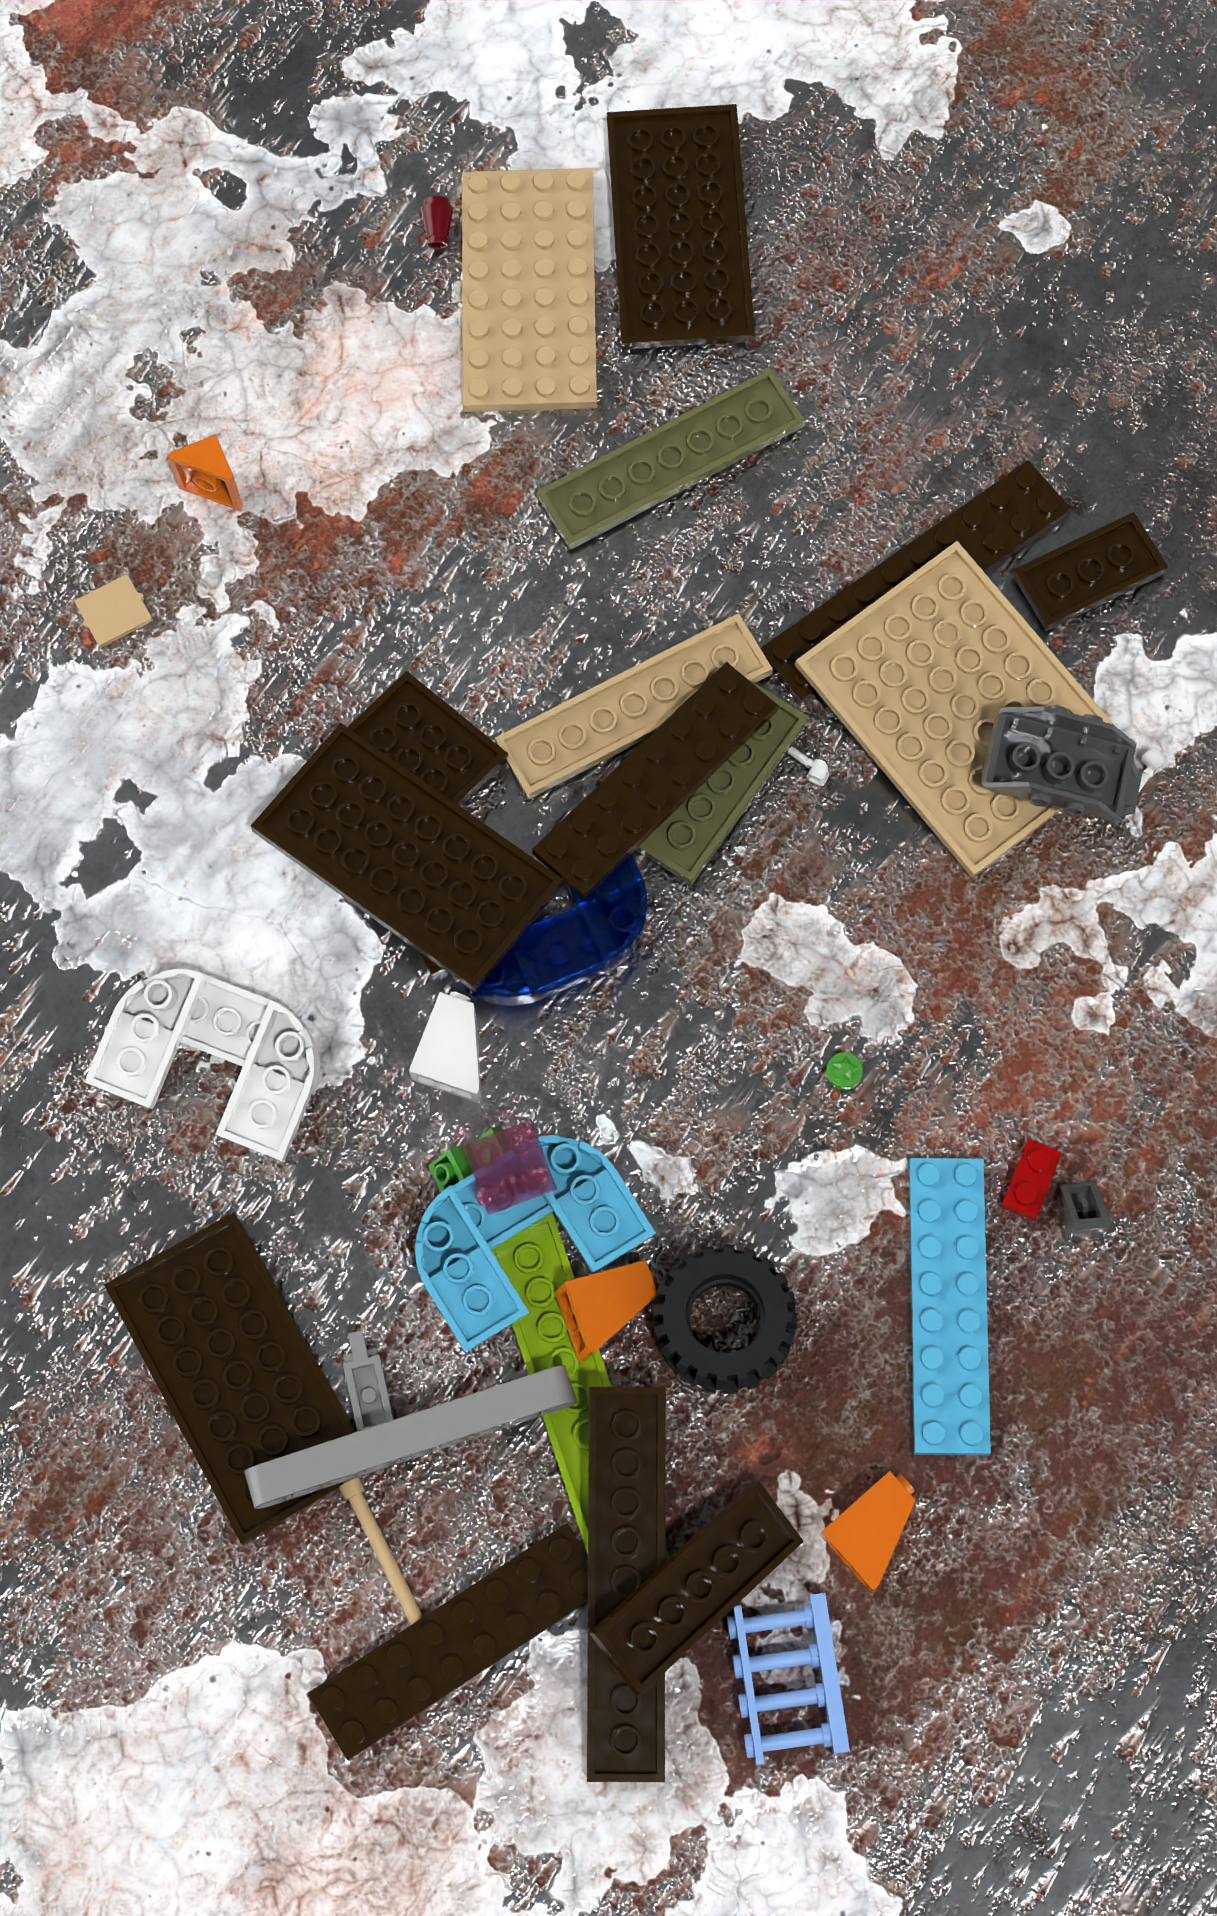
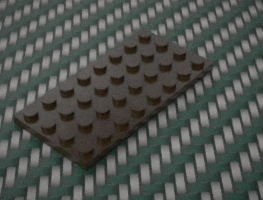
(680, 227)
(407, 856)
(229, 1365)

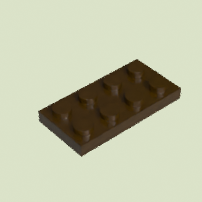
(1090, 571)

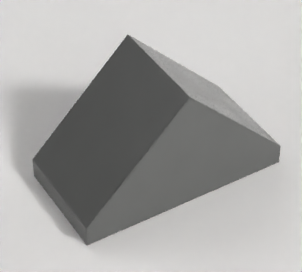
(1083, 1211)

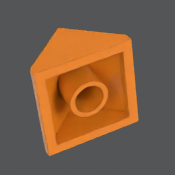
(205, 472)

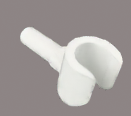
(1154, 761)
(818, 768)

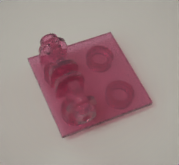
(509, 1167)

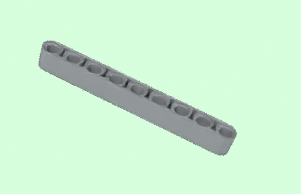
(410, 1437)

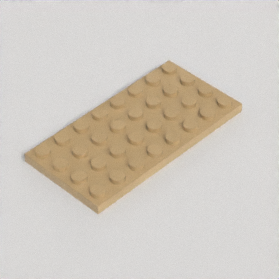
(528, 290)

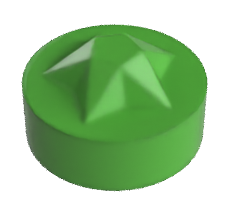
(844, 1071)

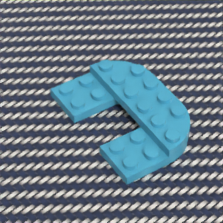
(459, 1235)

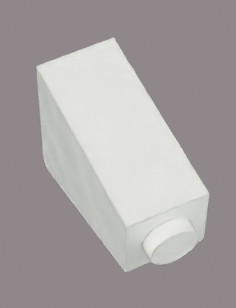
(449, 1049)

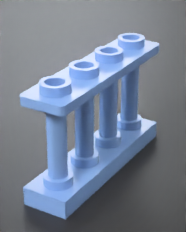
(825, 1694)

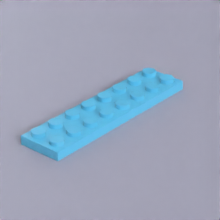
(949, 1307)

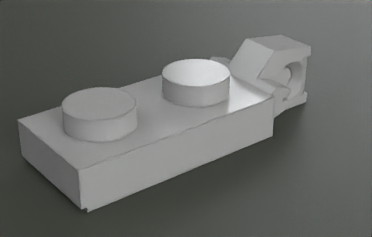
(366, 1384)

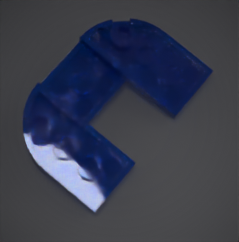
(572, 944)

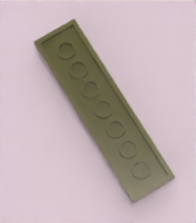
(670, 458)

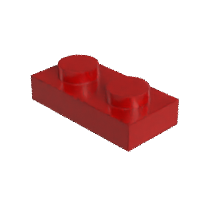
(1031, 1179)

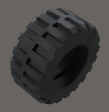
(735, 1270)

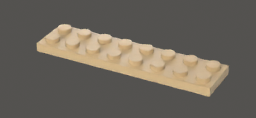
(625, 707)

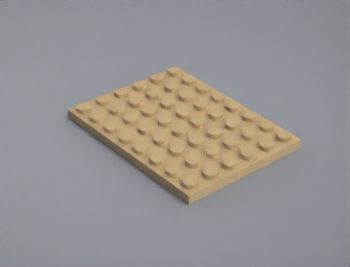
(922, 691)

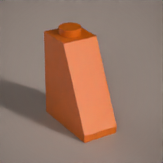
(603, 1303)
(871, 1528)

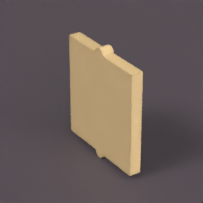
(113, 610)

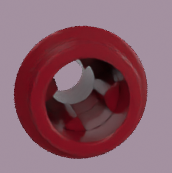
(437, 220)

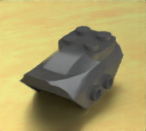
(1062, 762)

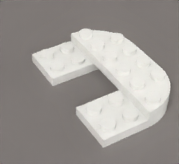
(225, 1021)

